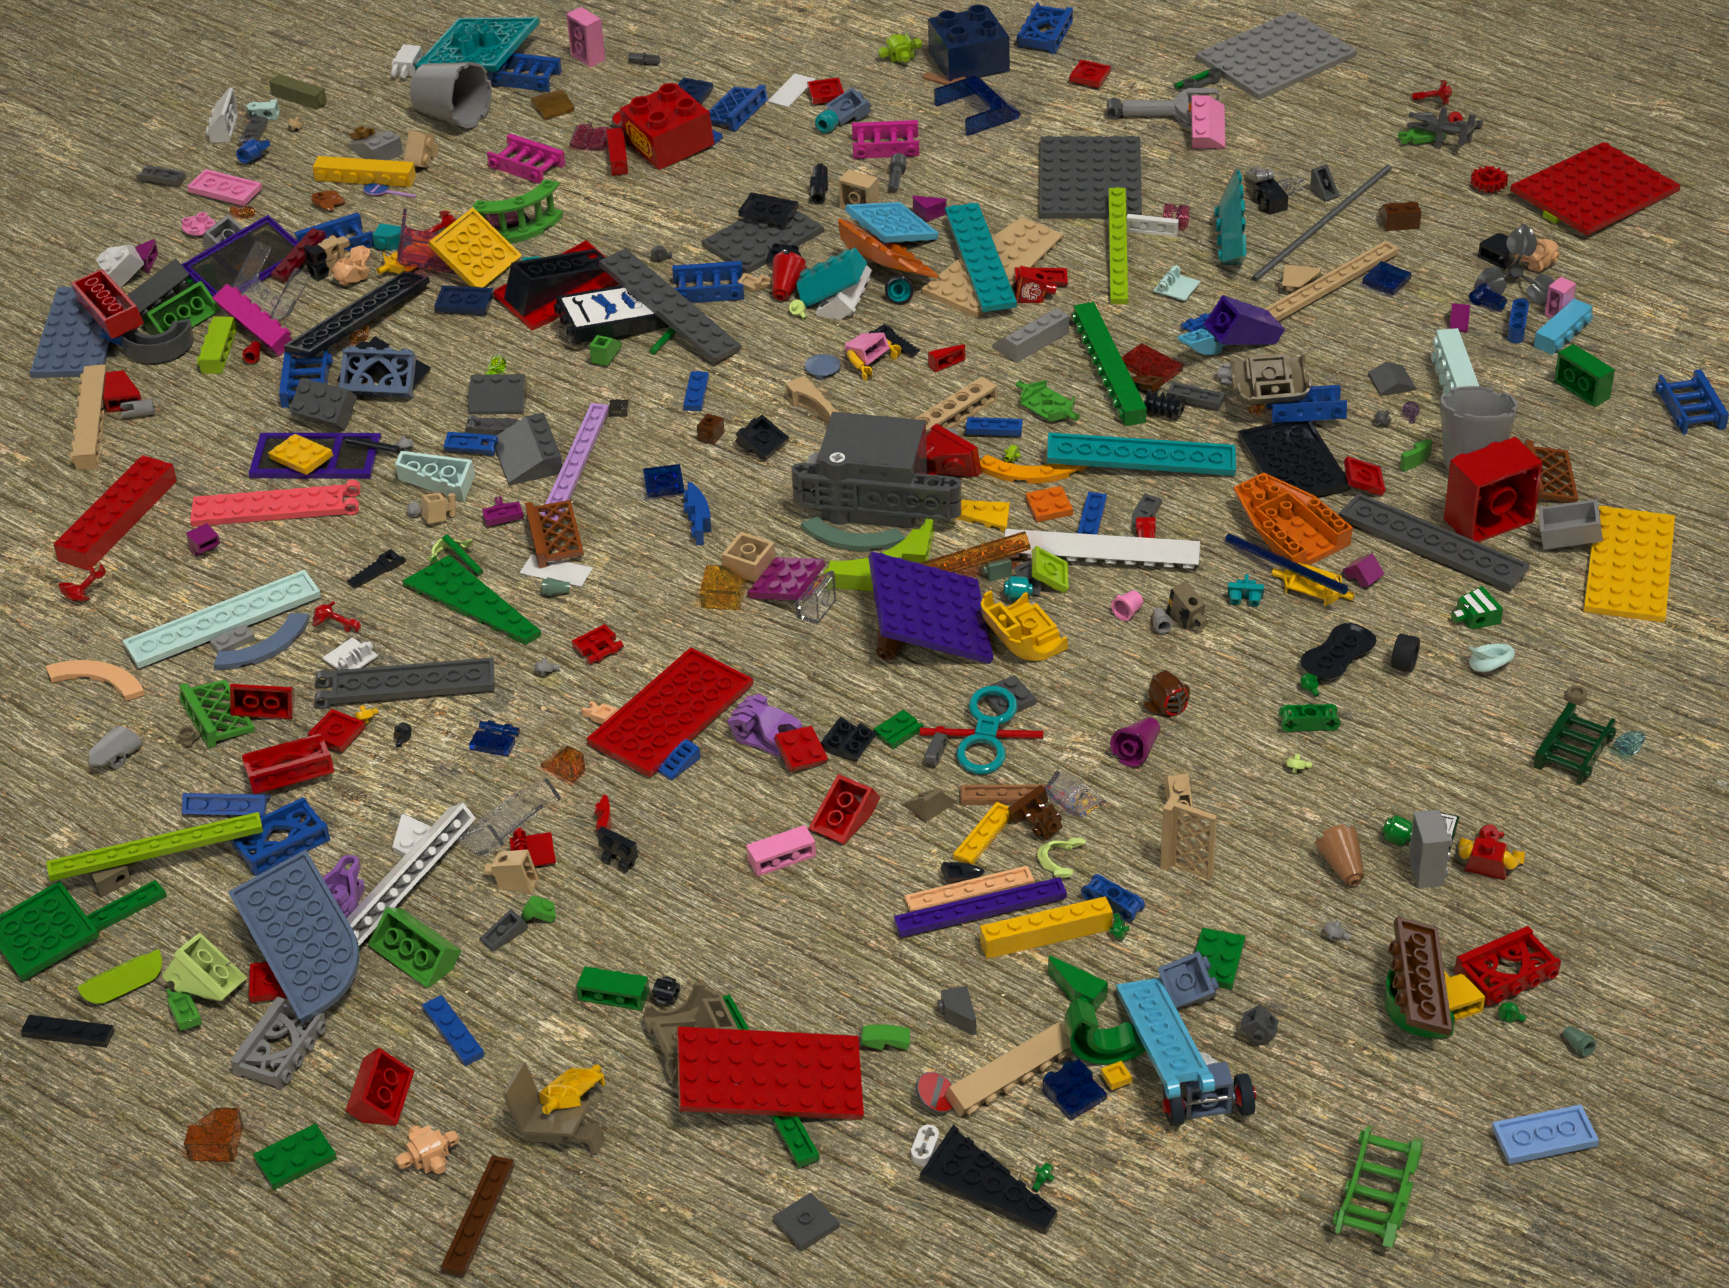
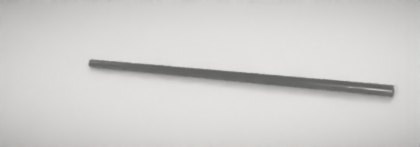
(1320, 223)

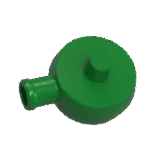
(1310, 683)
(1119, 928)
(1510, 1012)
(1043, 1175)

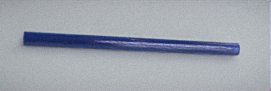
(1287, 564)

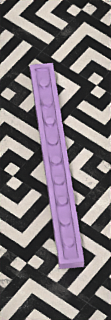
(577, 456)

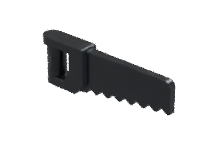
(889, 333)
(380, 566)

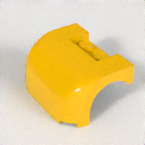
(1023, 628)

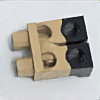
(324, 255)

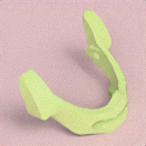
(441, 545)
(1048, 864)

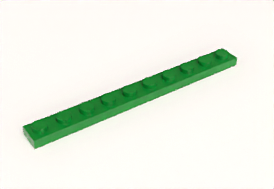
(789, 1127)

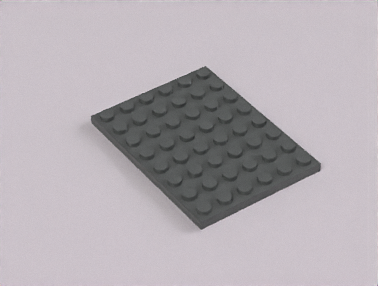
(1081, 171)

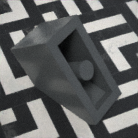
(958, 1009)

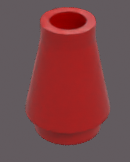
(252, 353)

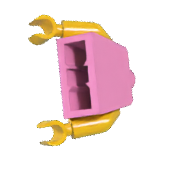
(867, 348)

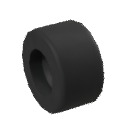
(1405, 652)

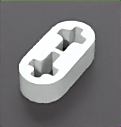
(920, 1144)

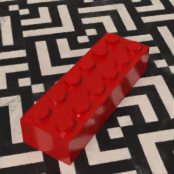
(107, 303)

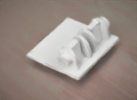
(351, 655)

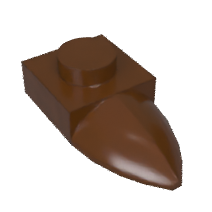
(1148, 382)

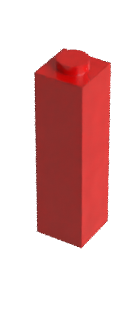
(617, 151)

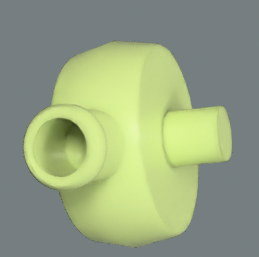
(798, 308)
(1296, 763)

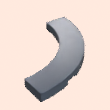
(266, 649)

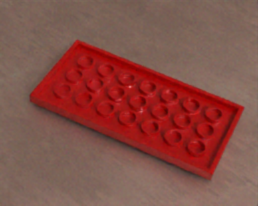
(669, 711)
(769, 1073)

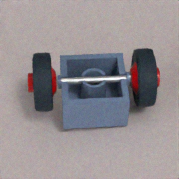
(1198, 1104)

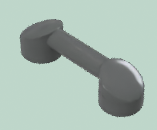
(1214, 76)

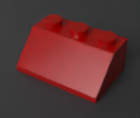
(262, 701)
(380, 1089)

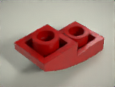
(603, 813)

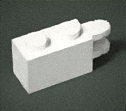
(405, 61)

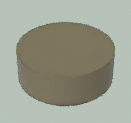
(1576, 695)

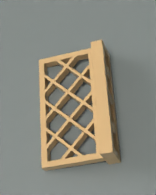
(1172, 835)

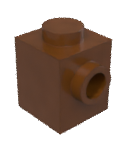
(710, 429)

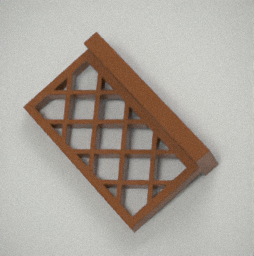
(1565, 463)
(540, 534)

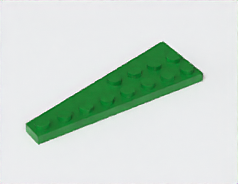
(467, 595)

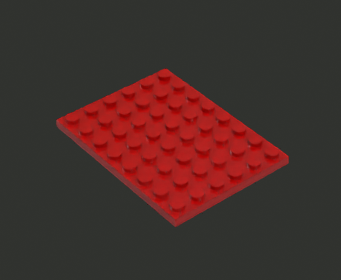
(1595, 188)

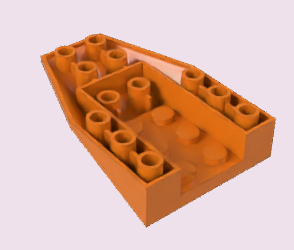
(1292, 520)

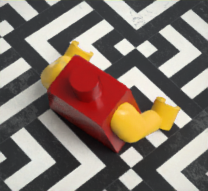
(1489, 857)

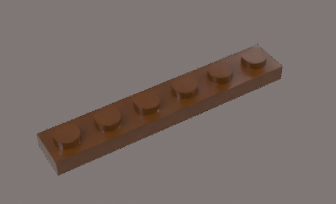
(477, 1216)

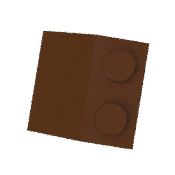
(1400, 216)

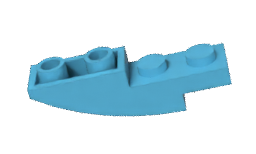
(1201, 342)

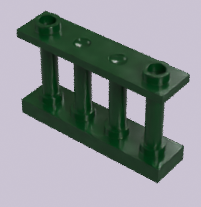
(1560, 730)

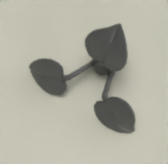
(1518, 242)

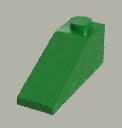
(1078, 983)

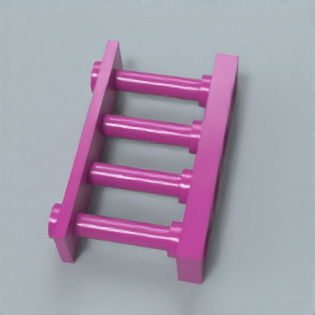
(885, 130)
(530, 149)

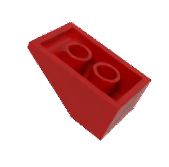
(844, 809)

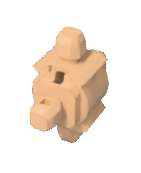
(427, 1149)

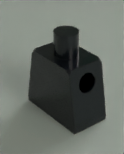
(1495, 251)

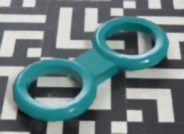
(986, 729)

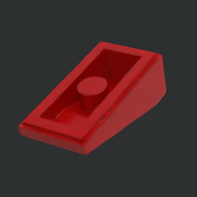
(946, 357)

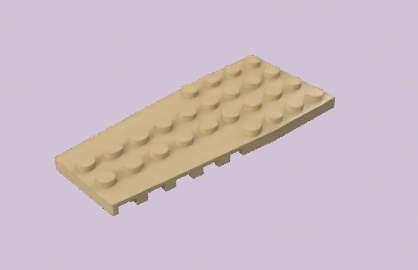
(1016, 244)

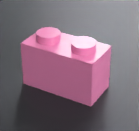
(1559, 295)

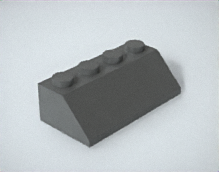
(159, 285)

